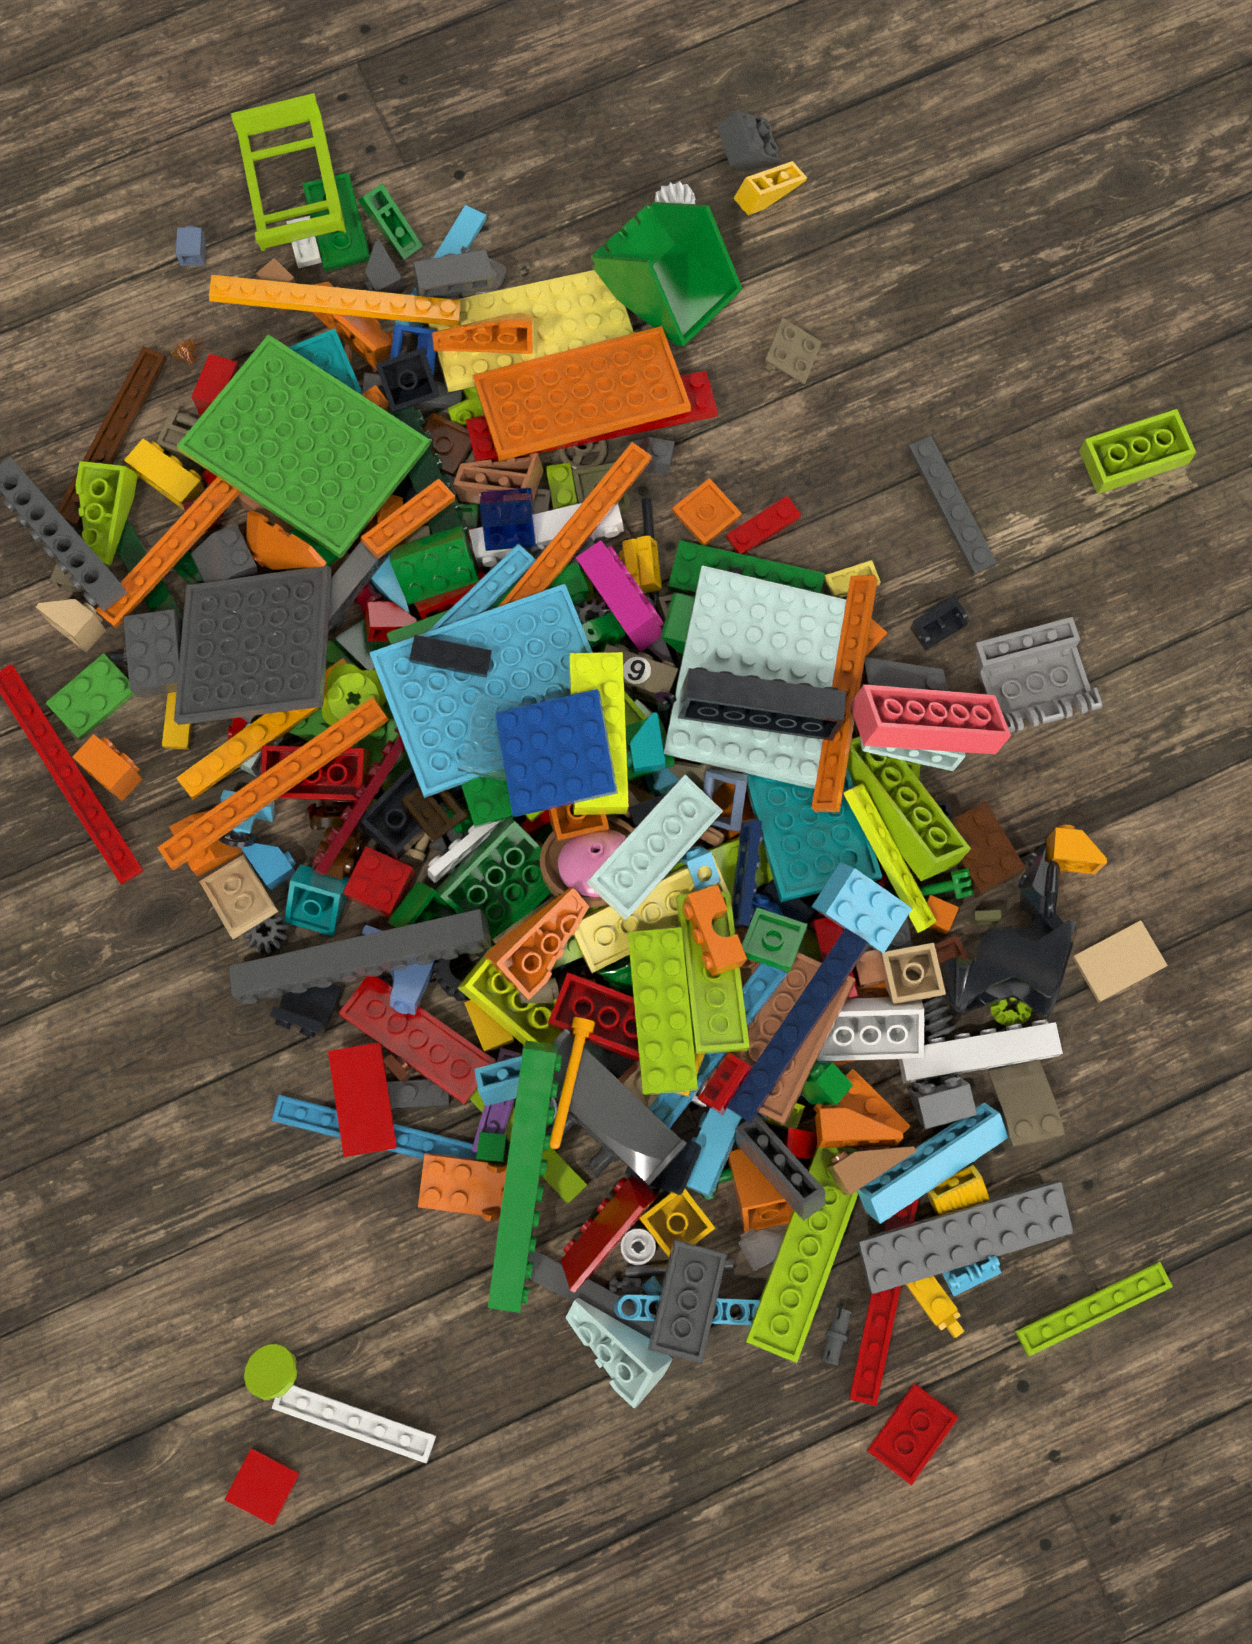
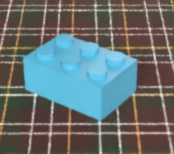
(862, 907)

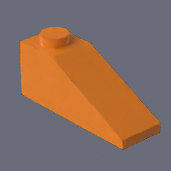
(847, 1128)

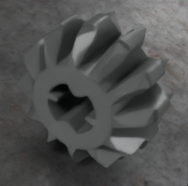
(274, 936)

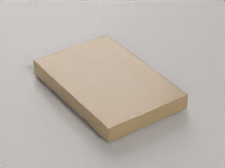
(238, 896)
(1119, 961)

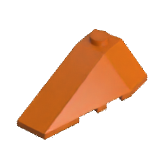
(494, 335)
(276, 548)
(535, 945)

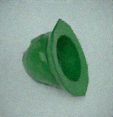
(619, 975)

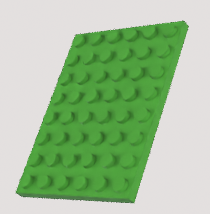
(304, 445)

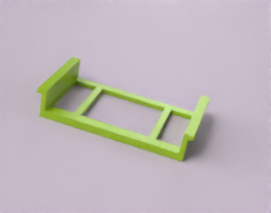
(278, 116)

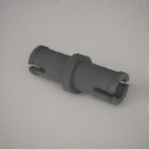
(836, 1336)

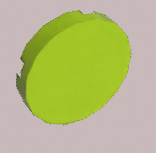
(270, 1372)

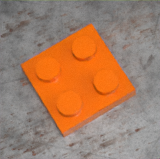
(706, 512)

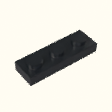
(450, 656)

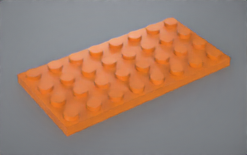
(581, 393)

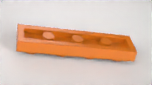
(408, 518)

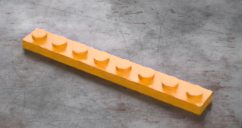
(243, 747)

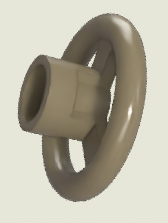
(580, 453)

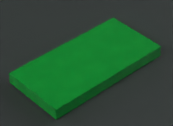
(339, 248)

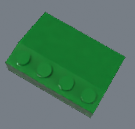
(499, 878)

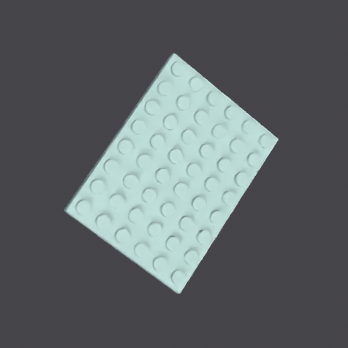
(761, 632)

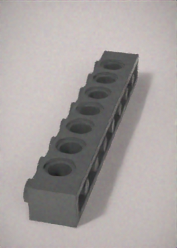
(59, 537)

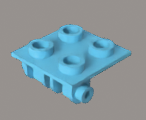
(972, 1275)

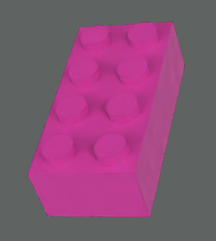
(622, 594)

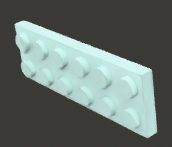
(654, 847)

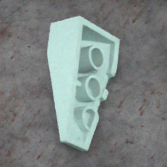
(619, 1351)

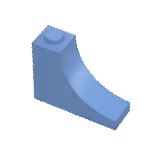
(408, 983)

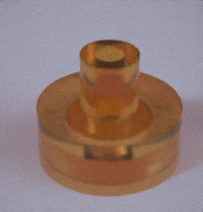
(184, 351)

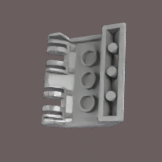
(1036, 674)

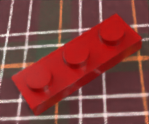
(763, 526)

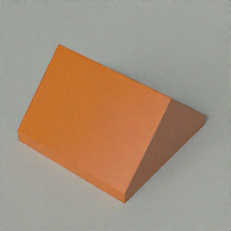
(569, 826)

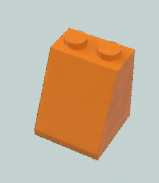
(757, 1199)

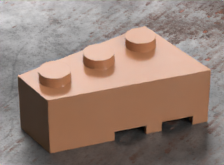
(495, 476)

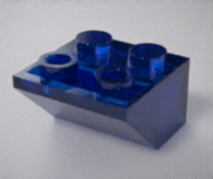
(508, 519)

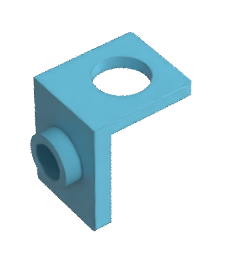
(696, 858)

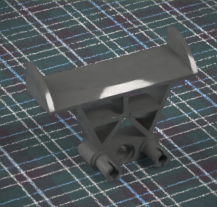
(614, 1118)

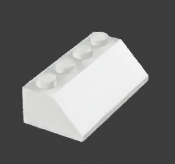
(876, 1031)

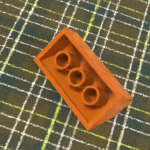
(361, 332)

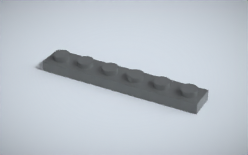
(952, 505)

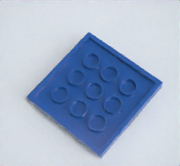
(556, 753)

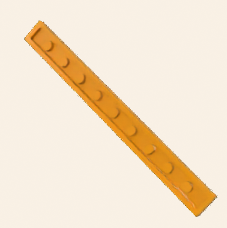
(334, 300)

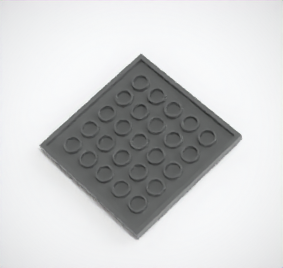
(253, 645)

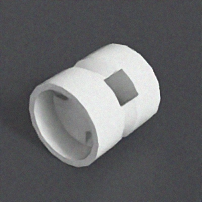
(638, 1247)

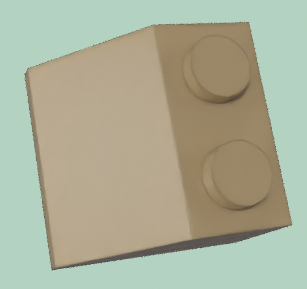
(74, 621)
(912, 973)

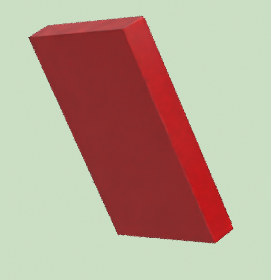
(912, 1434)

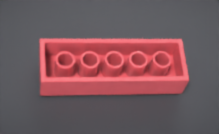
(929, 719)

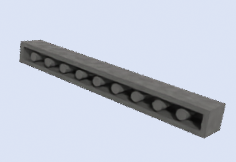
(360, 957)

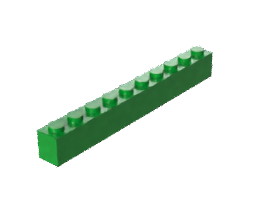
(523, 1175)

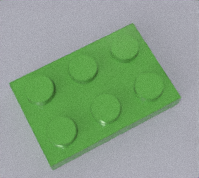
(91, 697)

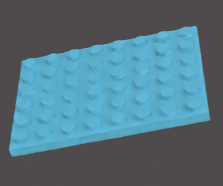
(527, 666)

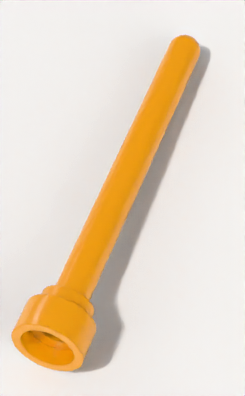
(582, 1029)

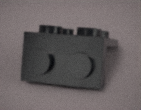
(307, 1010)
(677, 1173)

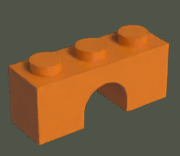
(719, 952)

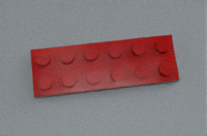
(417, 1039)

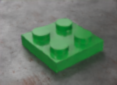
(773, 939)

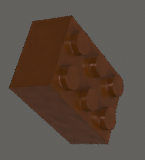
(991, 855)

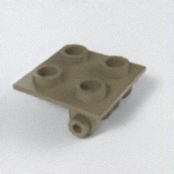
(792, 351)

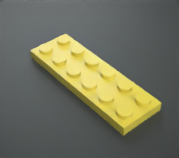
(604, 933)

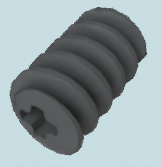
(935, 1018)

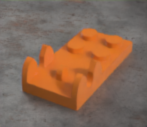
(462, 1185)

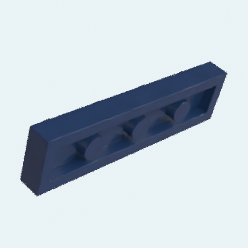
(746, 867)

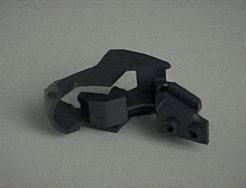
(1022, 961)

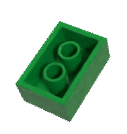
(434, 565)

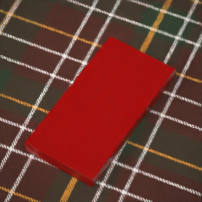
(362, 1099)

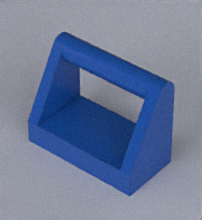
(425, 341)

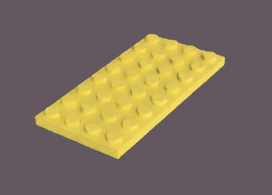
(565, 313)

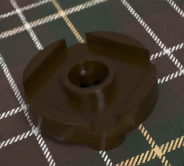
(326, 815)

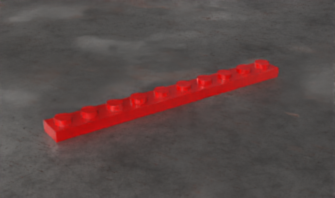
(68, 776)

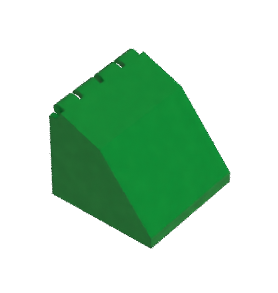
(669, 268)

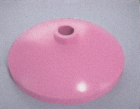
(579, 862)

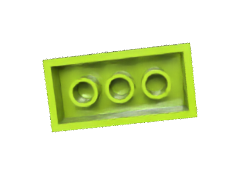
(1137, 451)

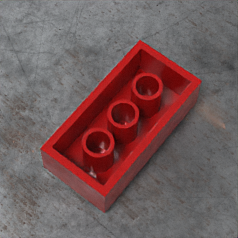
(332, 782)
(609, 1009)

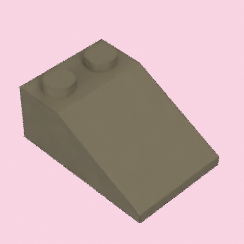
(1025, 1103)

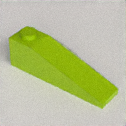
(105, 502)

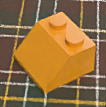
(1073, 851)

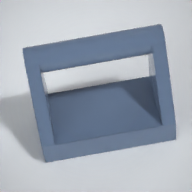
(740, 782)

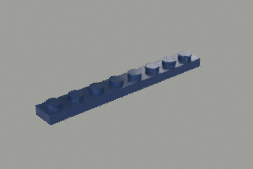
(797, 1025)

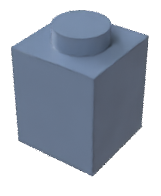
(190, 246)

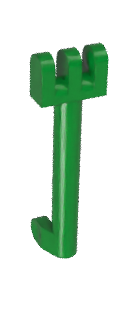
(955, 884)

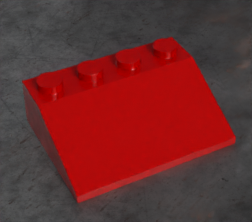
(606, 1230)

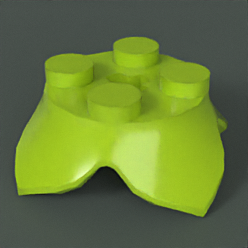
(341, 683)

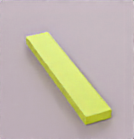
(889, 857)

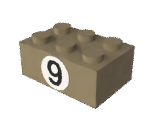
(646, 675)

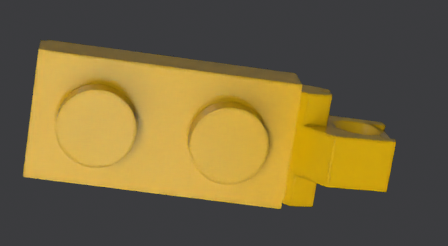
(936, 1304)

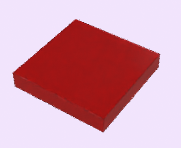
(262, 1486)

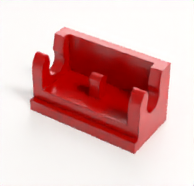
(724, 1083)

